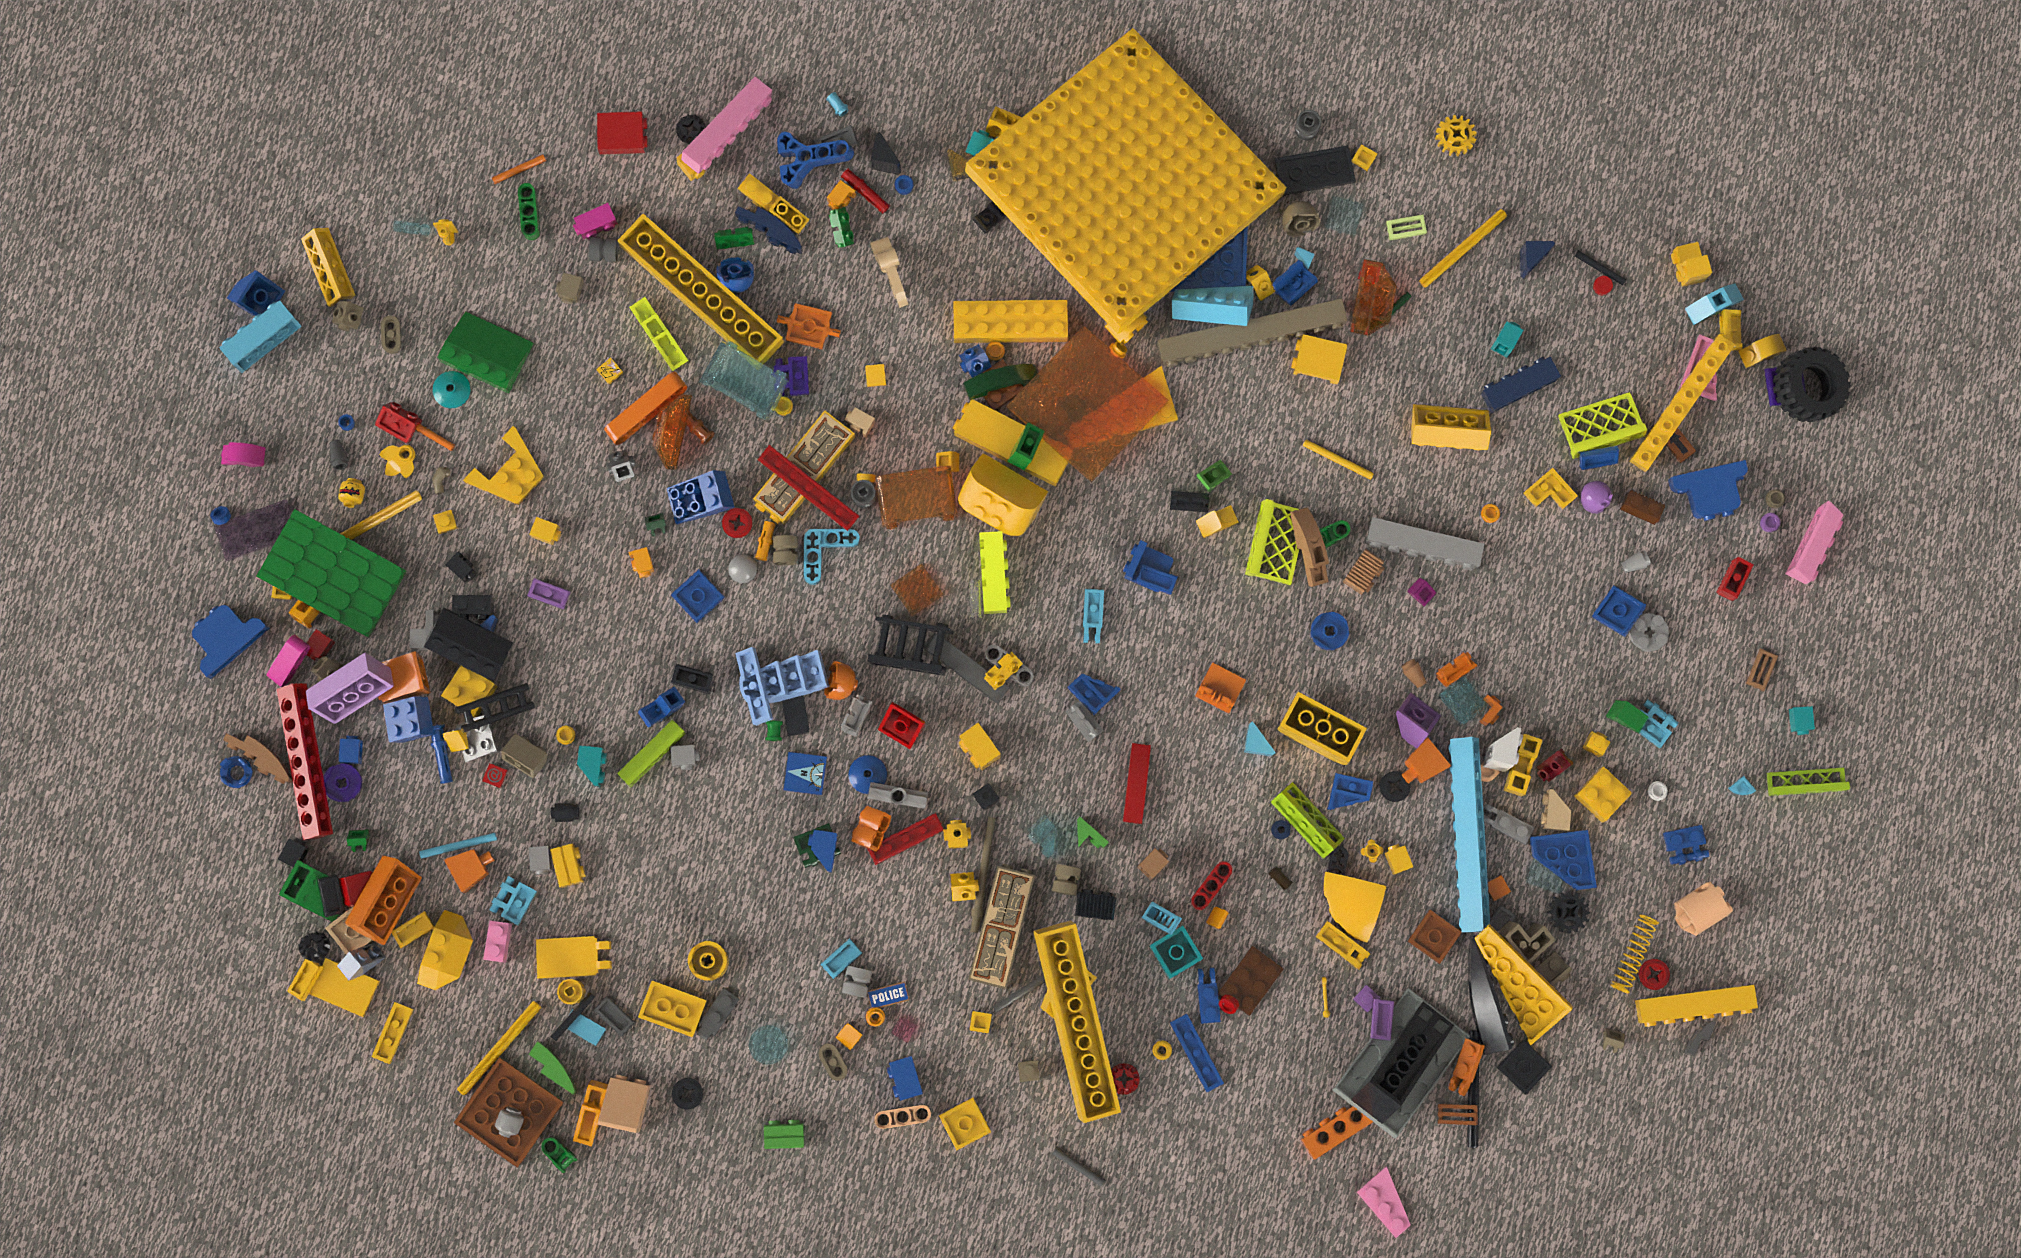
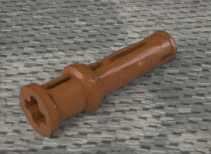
(698, 428)

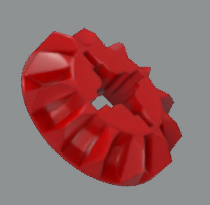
(732, 515)
(1662, 977)
(1130, 1072)

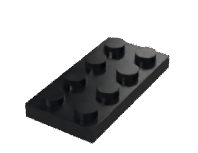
(1315, 170)

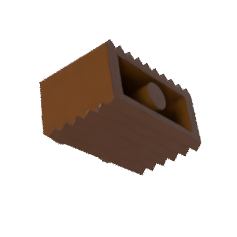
(1642, 507)

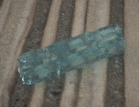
(411, 228)

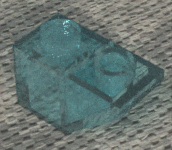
(1044, 834)

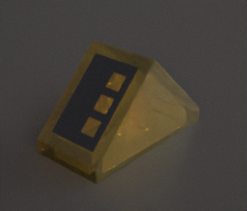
(957, 165)

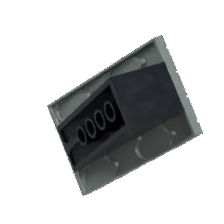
(1397, 1075)

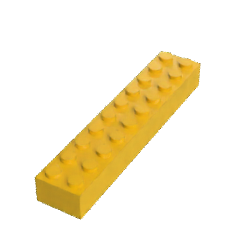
(699, 290)
(1077, 1021)

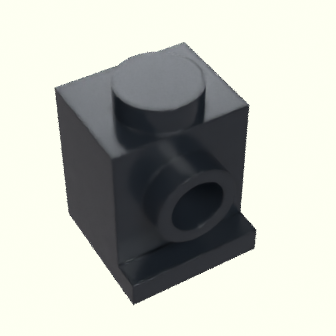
(461, 568)

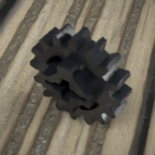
(1561, 905)

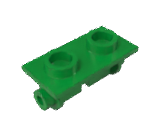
(844, 235)
(725, 239)

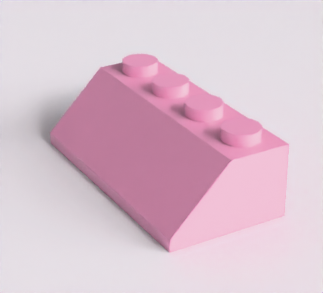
(1814, 543)

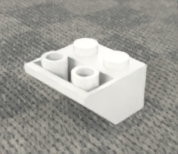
(1503, 752)

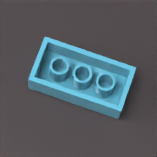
(260, 336)

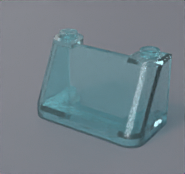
(745, 380)

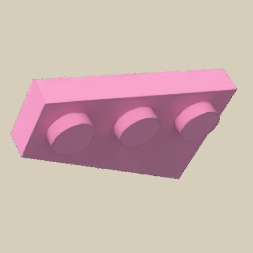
(1701, 345)
(1385, 1202)

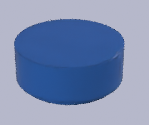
(904, 184)
(220, 515)

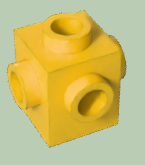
(957, 842)
(963, 886)

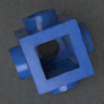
(974, 361)

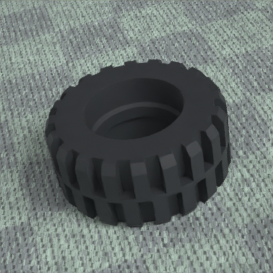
(1832, 377)

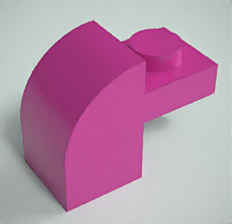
(243, 454)

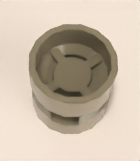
(785, 550)
(1066, 880)

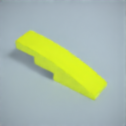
(658, 333)

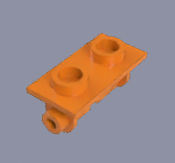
(1451, 673)

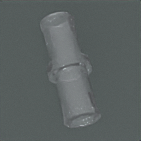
(975, 600)

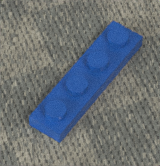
(1196, 1053)

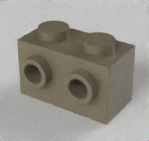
(524, 755)

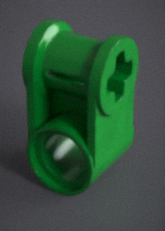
(1330, 534)
(559, 1154)

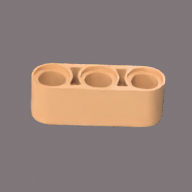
(912, 1116)

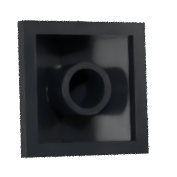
(883, 157)

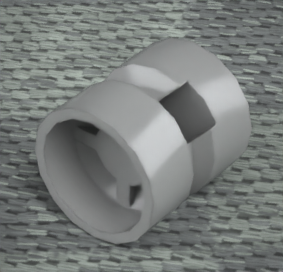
(856, 981)

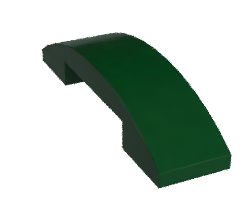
(999, 378)

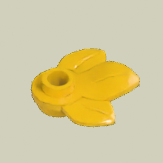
(396, 462)

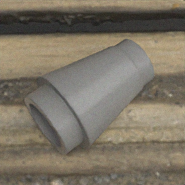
(1636, 562)

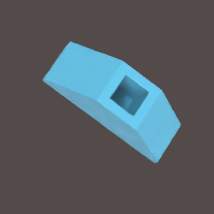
(1714, 303)

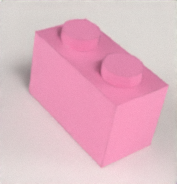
(497, 941)

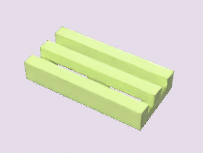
(1406, 234)

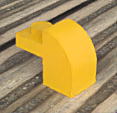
(1762, 350)

